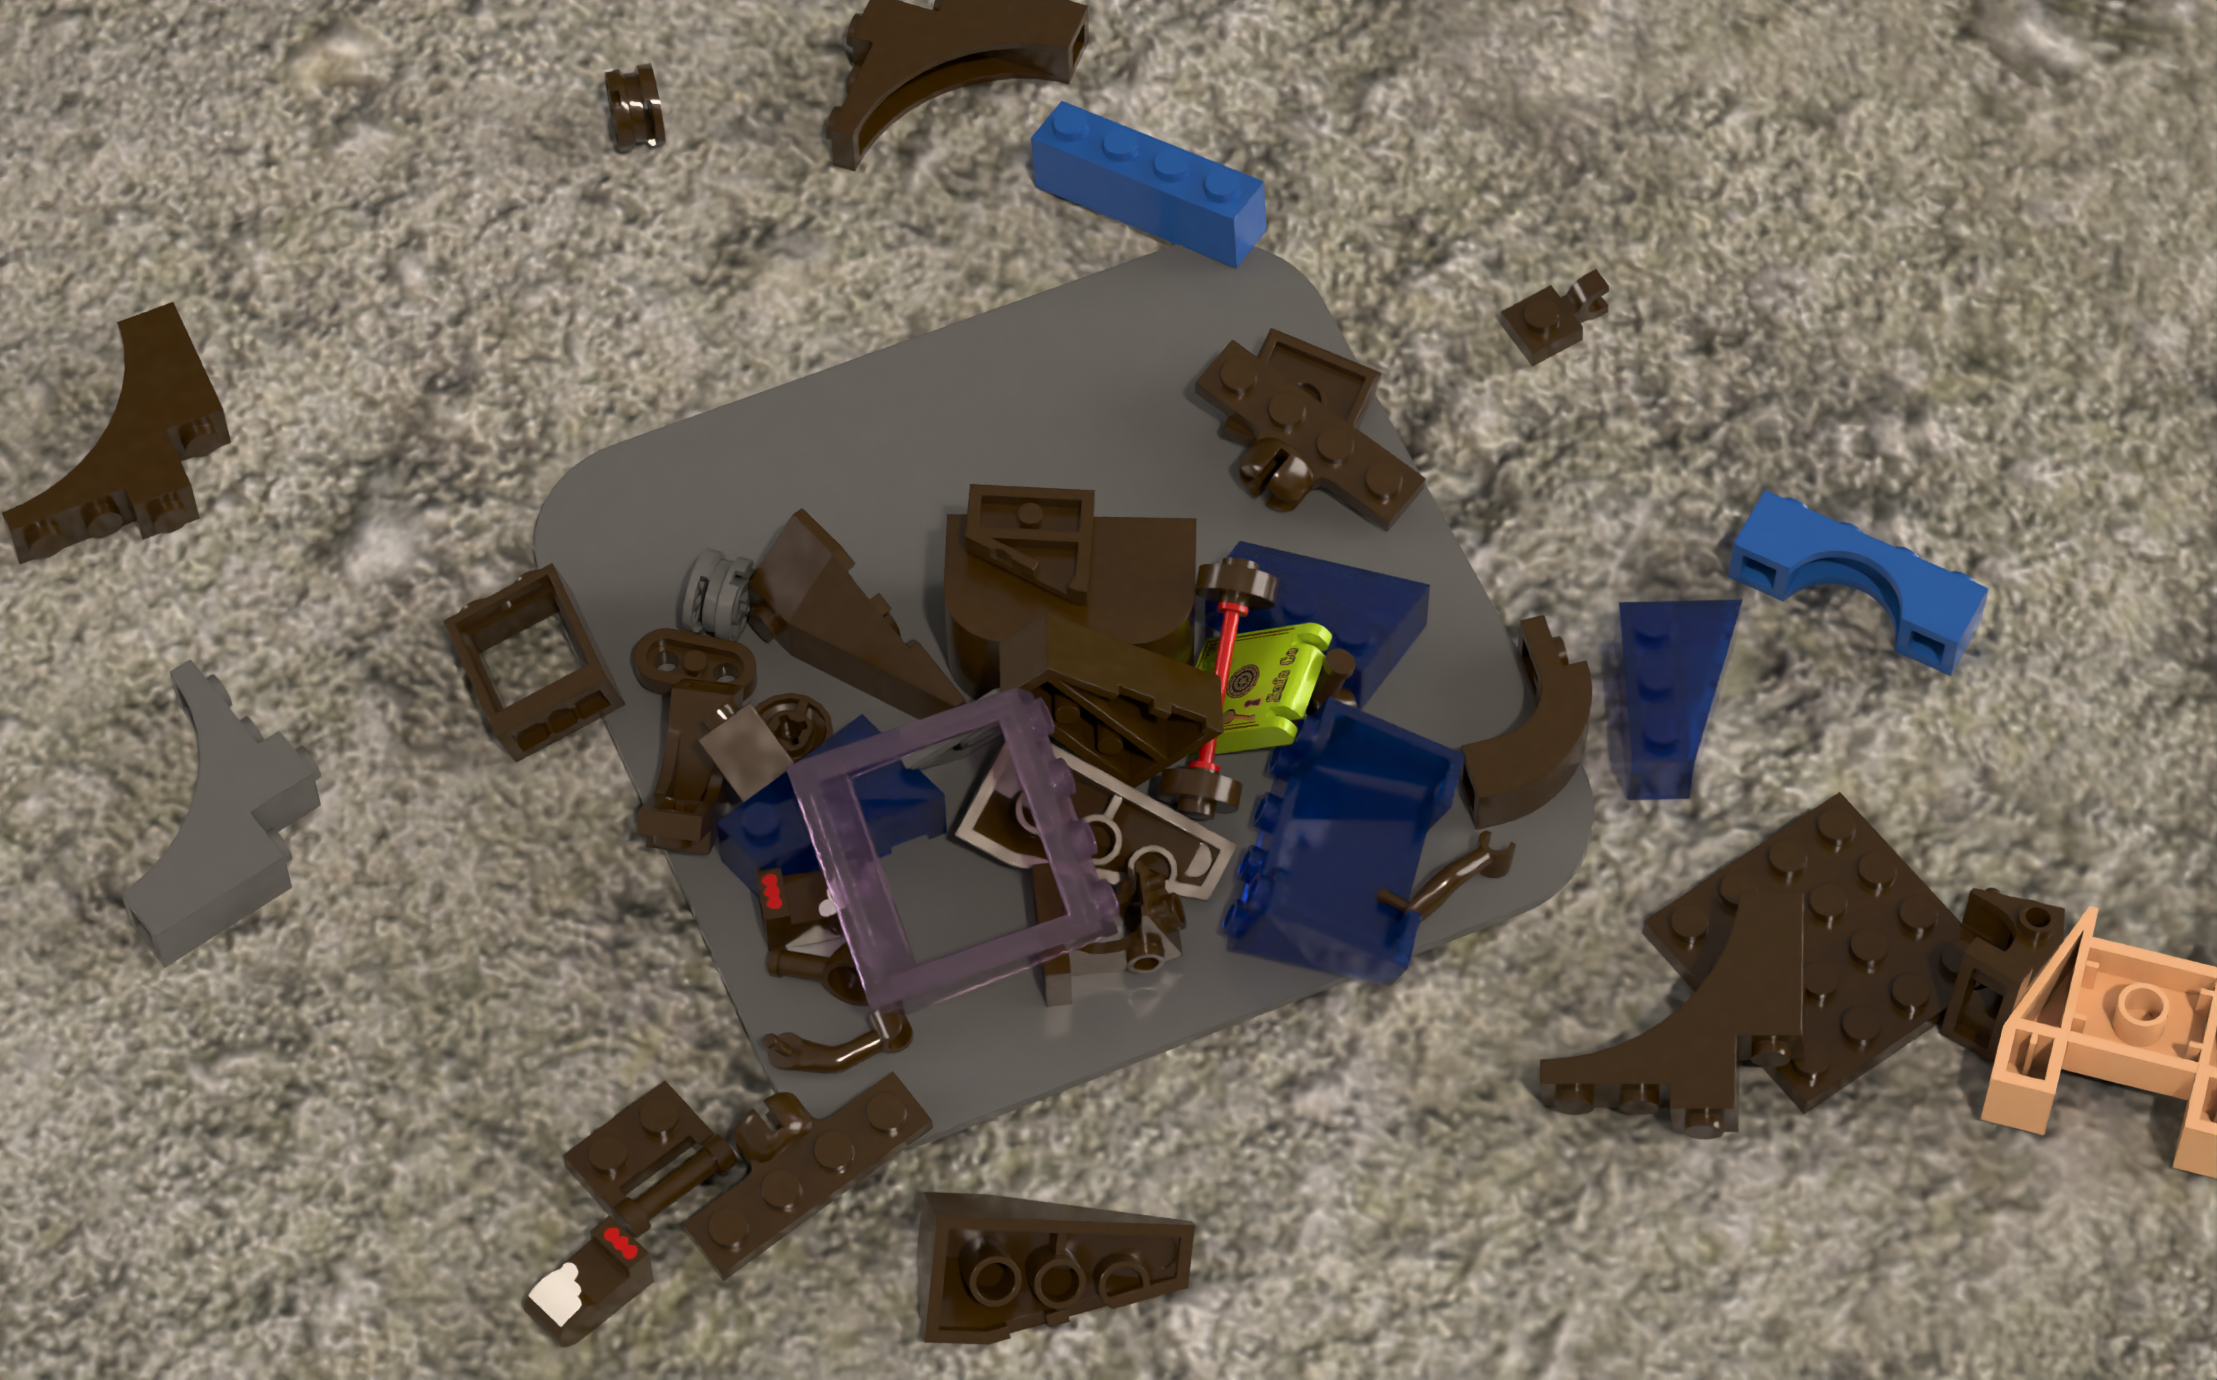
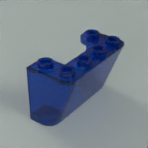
(1332, 832)

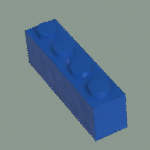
(1149, 184)

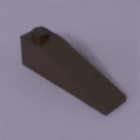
(826, 620)
(1123, 821)
(1023, 1263)

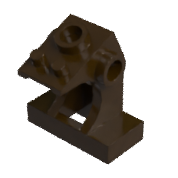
(1145, 909)
(2008, 954)

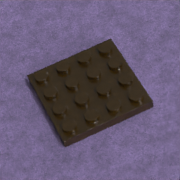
(1875, 943)

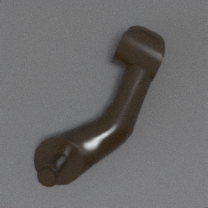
(1443, 884)
(791, 1053)

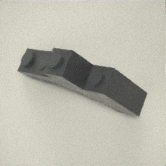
(229, 845)

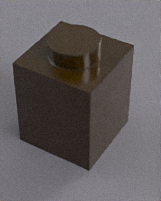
(744, 748)

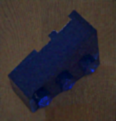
(1363, 610)

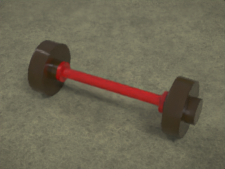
(1236, 588)

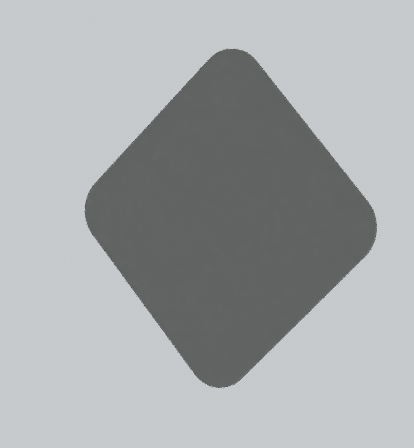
(1044, 394)

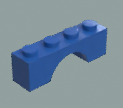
(1795, 548)

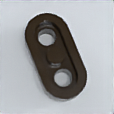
(695, 658)

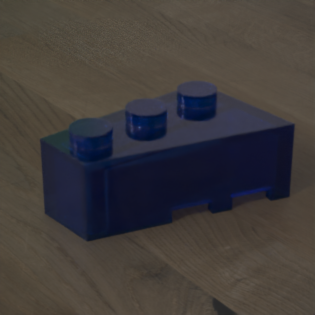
(1668, 684)
(773, 834)

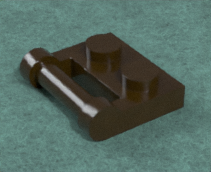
(640, 1145)

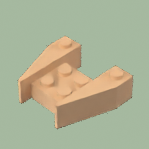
(2119, 1020)

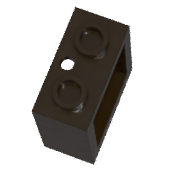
(558, 706)

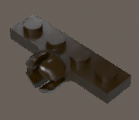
(1304, 442)
(802, 1168)

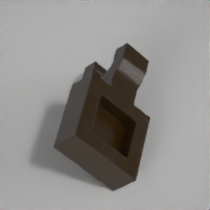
(1552, 323)

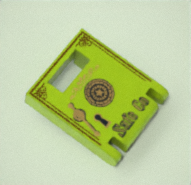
(1268, 676)

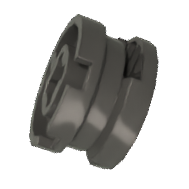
(718, 595)

